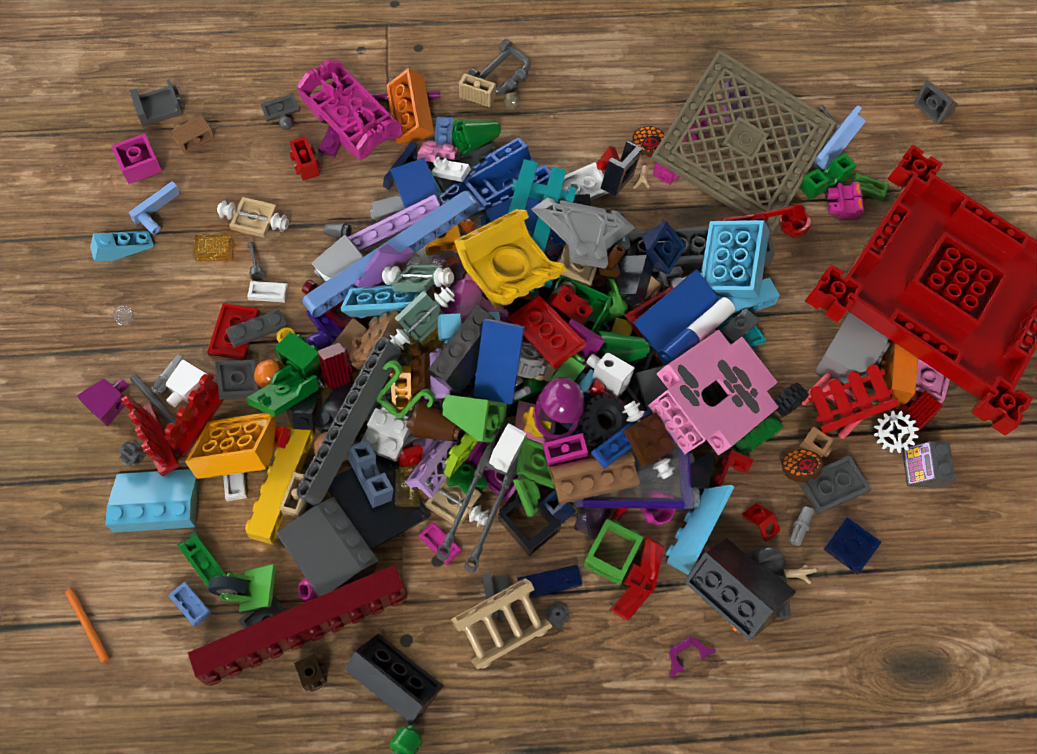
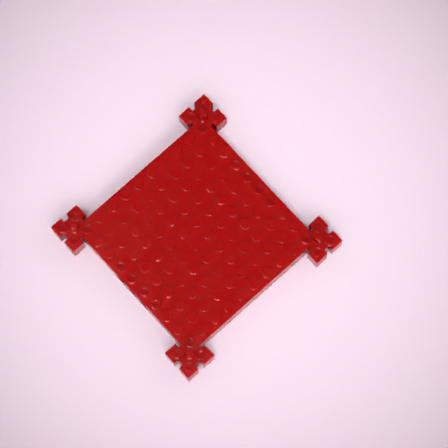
(946, 288)

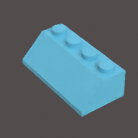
(375, 301)

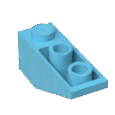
(119, 244)

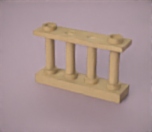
(483, 612)

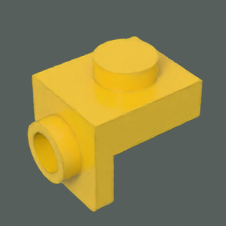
(530, 426)

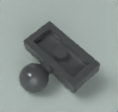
(280, 109)

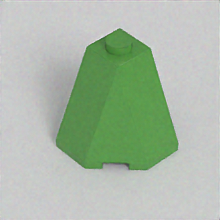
(475, 416)

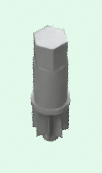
(160, 384)

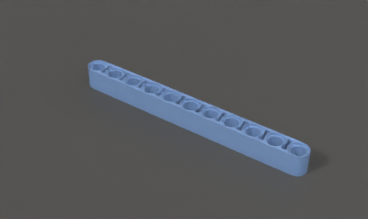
(415, 237)

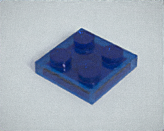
(852, 545)

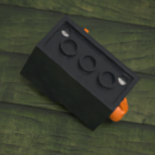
(739, 588)

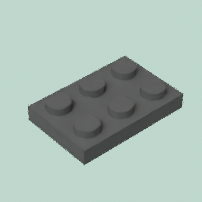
(835, 485)

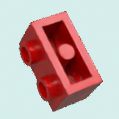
(303, 155)
(569, 305)

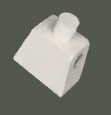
(611, 372)
(182, 382)

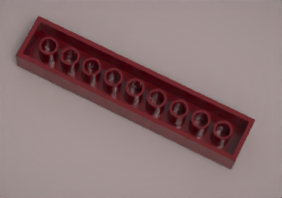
(296, 626)

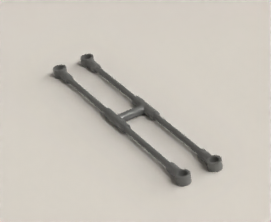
(484, 462)

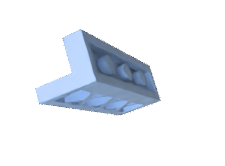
(839, 139)

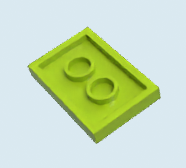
(459, 454)

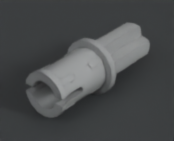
(801, 526)

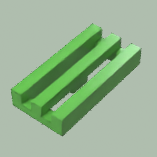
(869, 189)

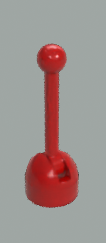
(597, 388)

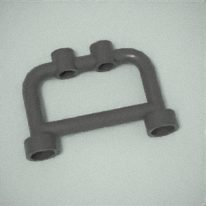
(521, 73)

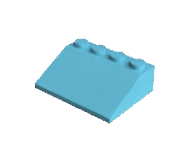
(735, 257)
(152, 501)
(698, 528)

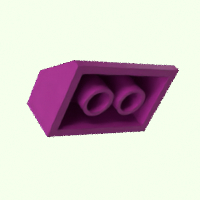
(493, 478)

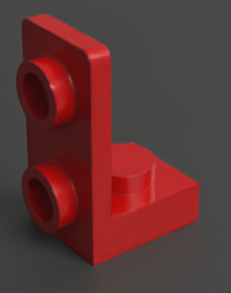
(736, 460)

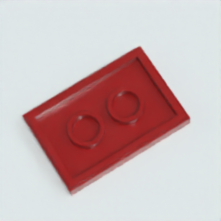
(230, 316)

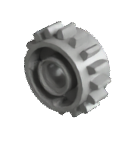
(531, 362)

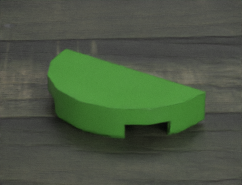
(528, 494)

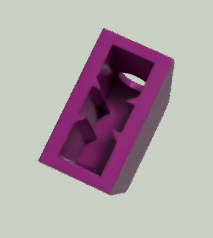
(104, 399)

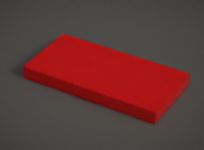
(547, 332)

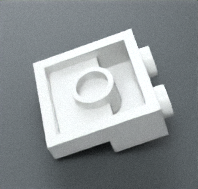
(386, 434)

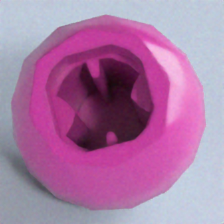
(306, 591)

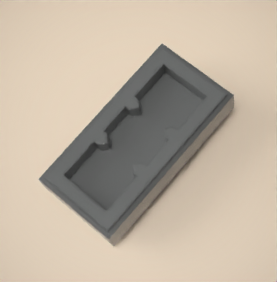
(739, 326)

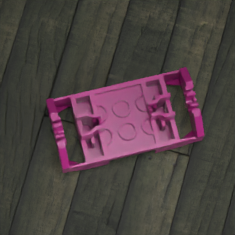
(348, 109)

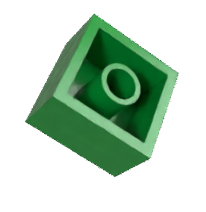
(296, 352)

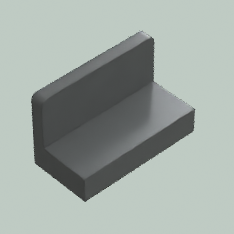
(492, 586)

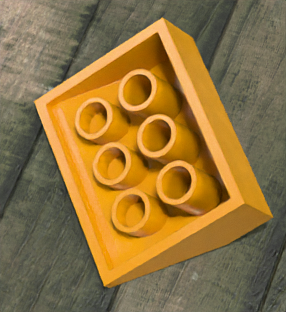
(233, 446)

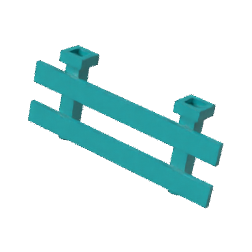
(525, 188)

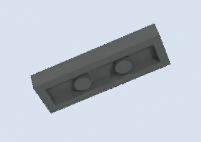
(256, 328)

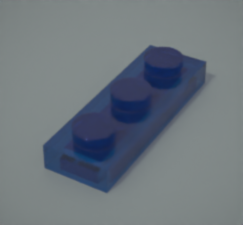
(554, 580)

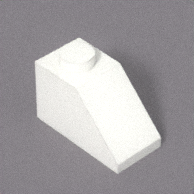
(507, 448)

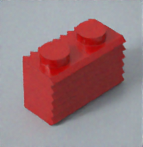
(922, 410)

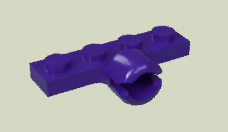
(327, 332)

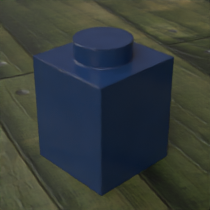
(559, 511)

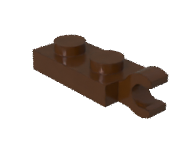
(419, 377)

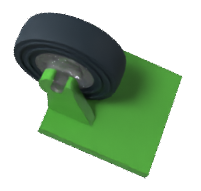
(251, 590)

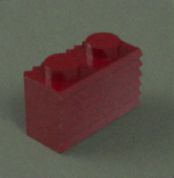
(334, 365)

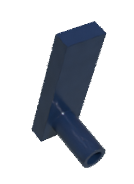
(409, 154)

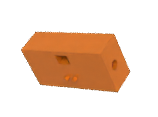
(900, 373)

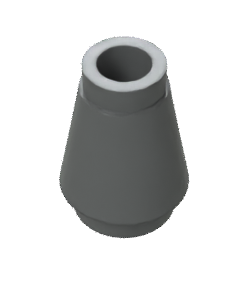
(338, 230)

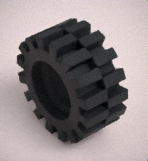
(790, 399)

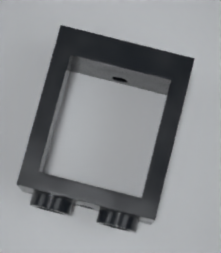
(538, 540)

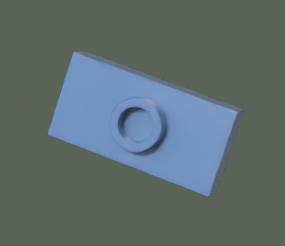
(190, 604)

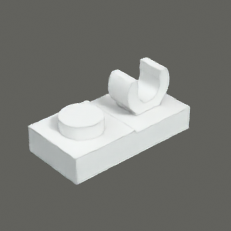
(450, 170)

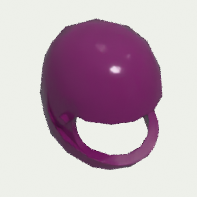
(562, 402)

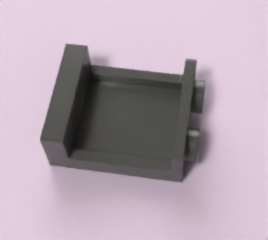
(157, 105)

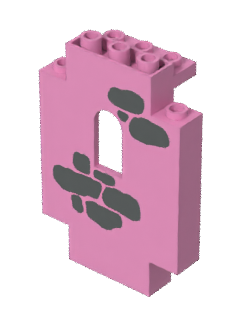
(738, 373)

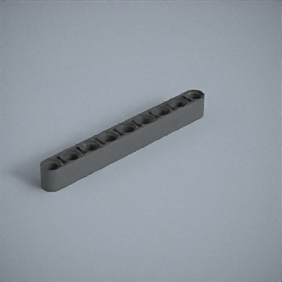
(347, 422)

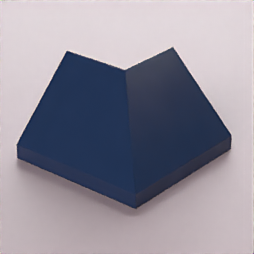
(663, 247)

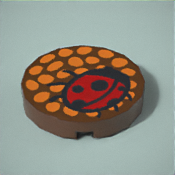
(648, 139)
(802, 465)

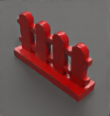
(861, 396)
(194, 416)
(152, 433)

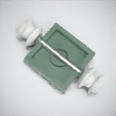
(417, 277)
(421, 317)

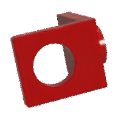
(762, 518)

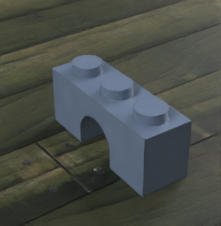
(364, 465)

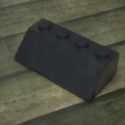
(459, 358)
(393, 678)

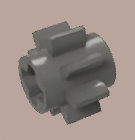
(131, 453)

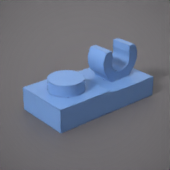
(444, 130)

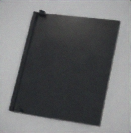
(377, 523)

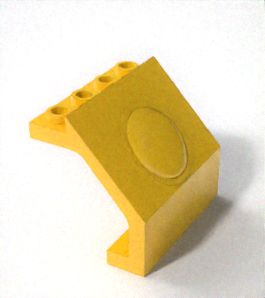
(506, 259)

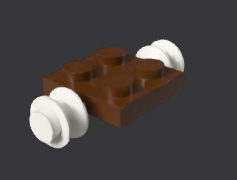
(649, 439)

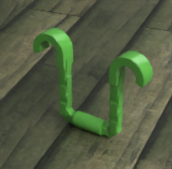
(388, 406)

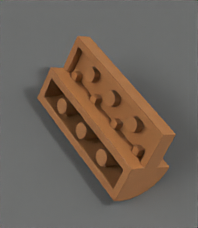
(588, 478)

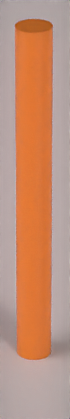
(87, 625)

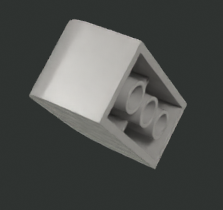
(853, 350)

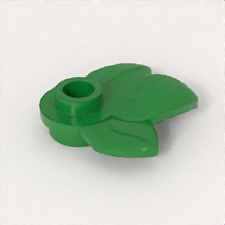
(463, 478)

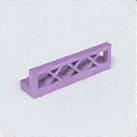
(428, 466)

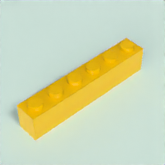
(267, 514)

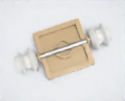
(253, 217)
(449, 500)

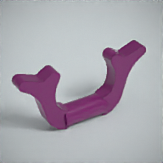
(690, 641)

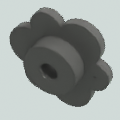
(557, 620)

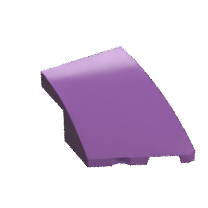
(383, 257)

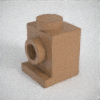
(817, 442)

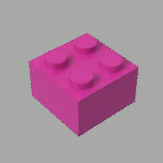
(136, 158)

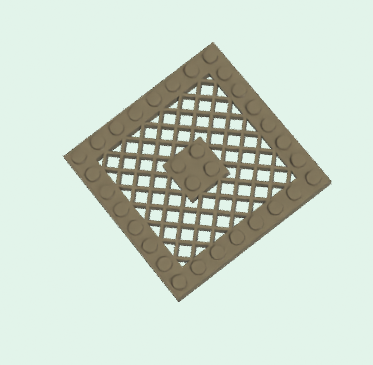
(743, 139)

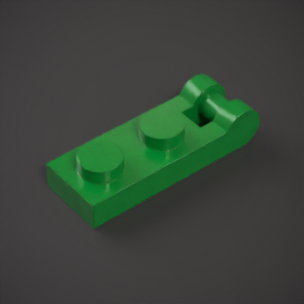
(200, 559)

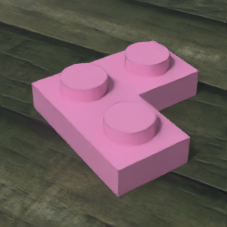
(431, 150)

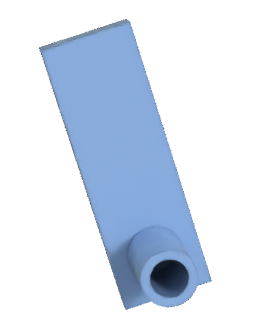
(142, 212)

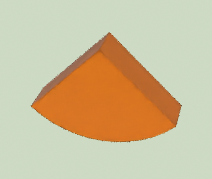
(467, 226)

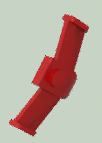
(763, 216)
(640, 579)

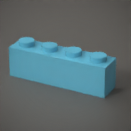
(768, 297)

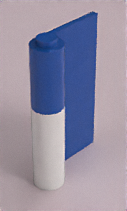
(683, 317)

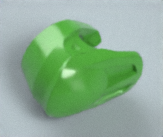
(618, 306)

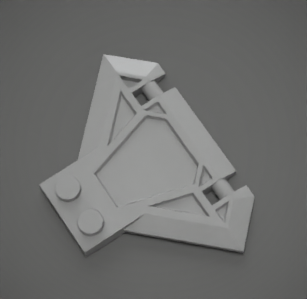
(585, 229)

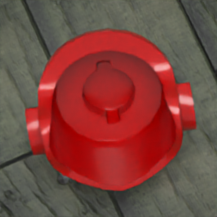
(795, 225)

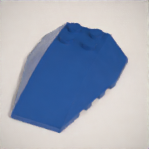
(494, 178)

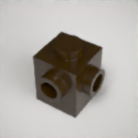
(311, 673)

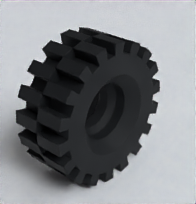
(611, 410)

